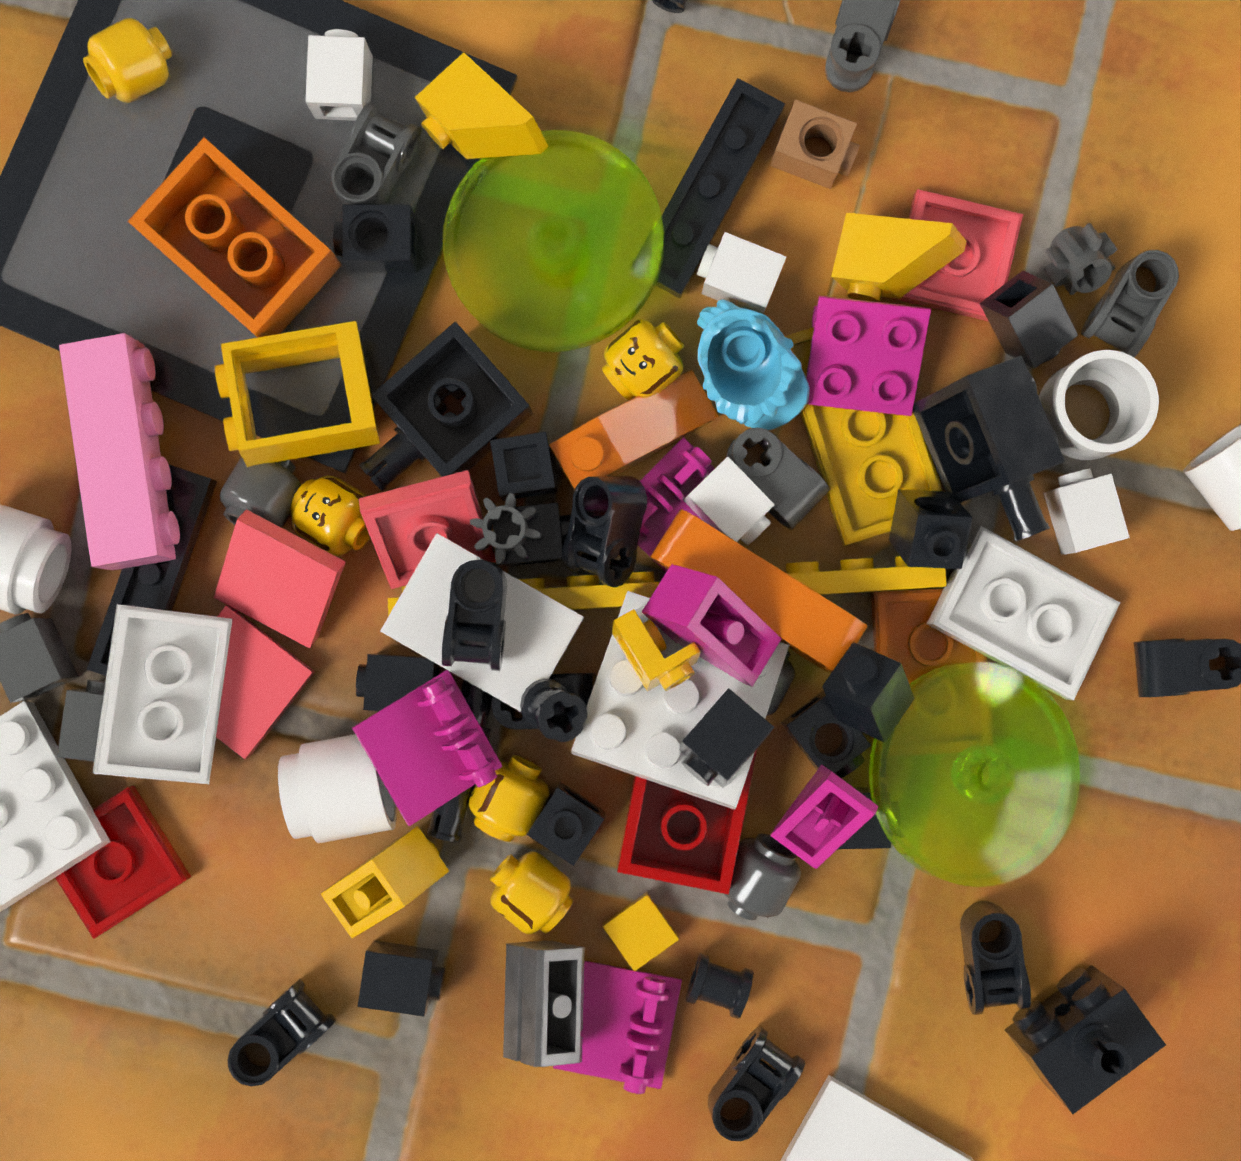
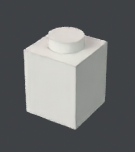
(338, 75)
(740, 272)
(731, 503)
(1085, 512)

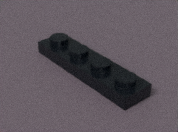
(714, 181)
(159, 583)

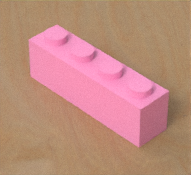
(119, 452)

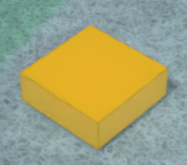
(640, 931)

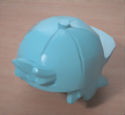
(750, 367)

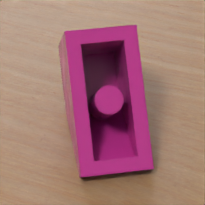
(706, 611)

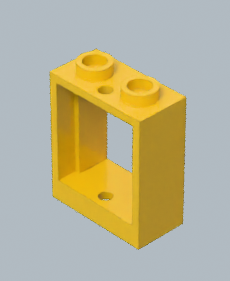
(290, 350)

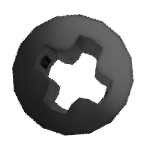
(538, 710)
(719, 986)

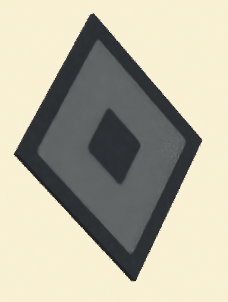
(240, 82)

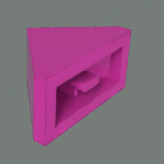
(823, 817)

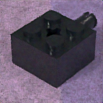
(416, 405)
(992, 438)
(1084, 1036)

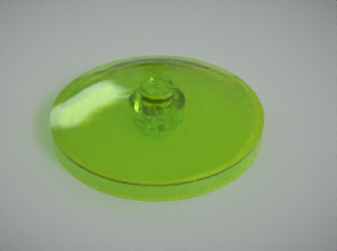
(554, 243)
(976, 775)

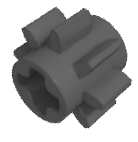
(1080, 259)
(497, 515)

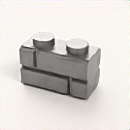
(543, 1003)

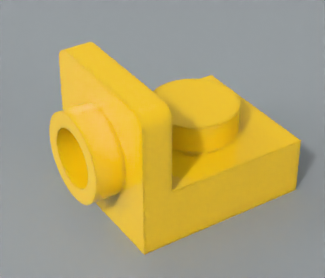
(643, 648)

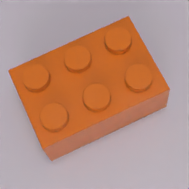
(235, 241)

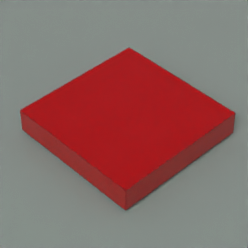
(128, 870)

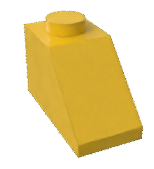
(477, 114)
(891, 254)
(385, 882)

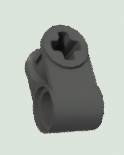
(859, 31)
(375, 150)
(1126, 311)
(784, 477)

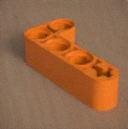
(791, 609)

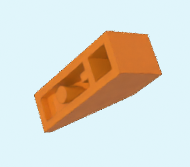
(634, 431)

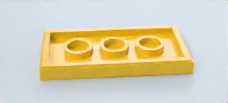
(864, 459)

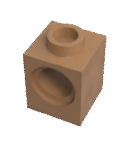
(809, 122)

